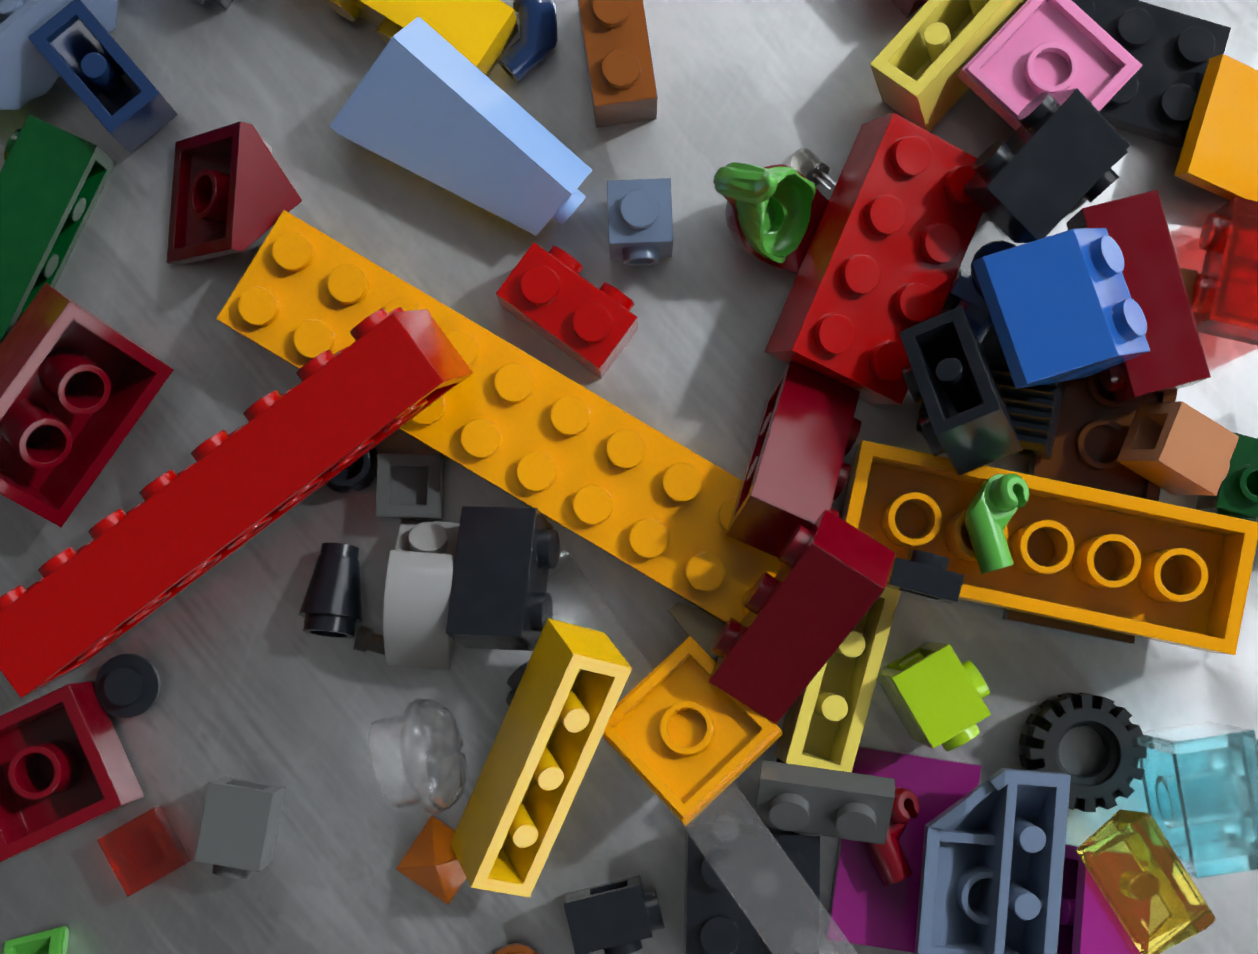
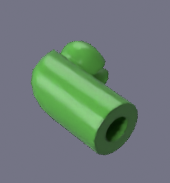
(990, 514)

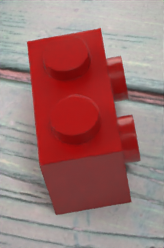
(567, 309)

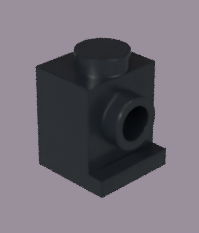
(612, 916)

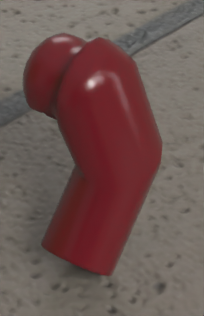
(890, 858)

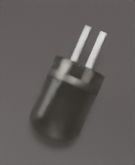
(811, 167)

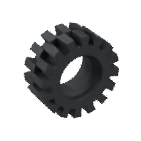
(1119, 740)

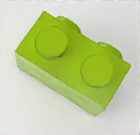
(936, 695)

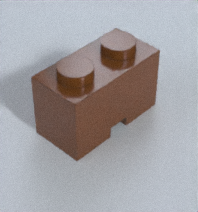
(618, 61)

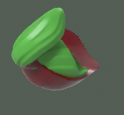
(771, 211)

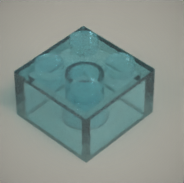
(1204, 794)

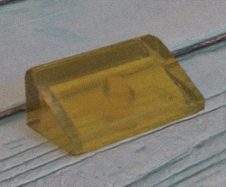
(1145, 882)

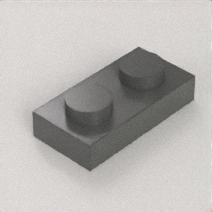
(825, 802)

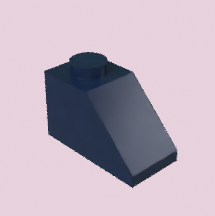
(103, 75)

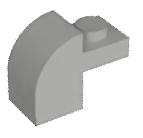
(419, 595)

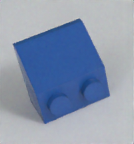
(1062, 307)

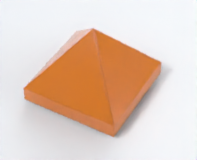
(433, 862)

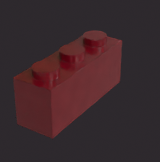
(1159, 289)
(795, 459)
(800, 614)

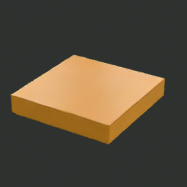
(1223, 132)
(686, 732)

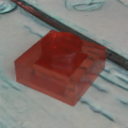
(144, 850)

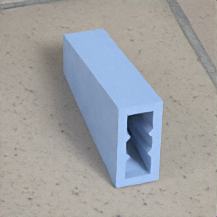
(461, 131)

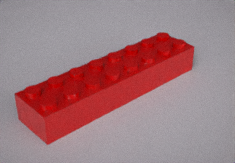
(227, 496)

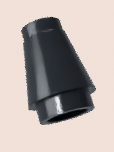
(334, 593)

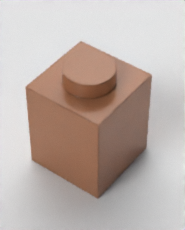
(1178, 448)

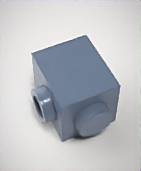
(640, 220)

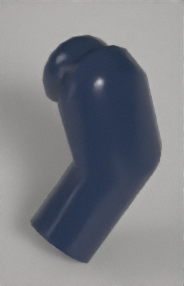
(536, 38)

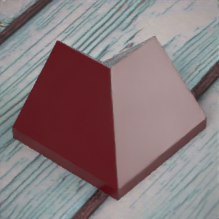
(224, 193)

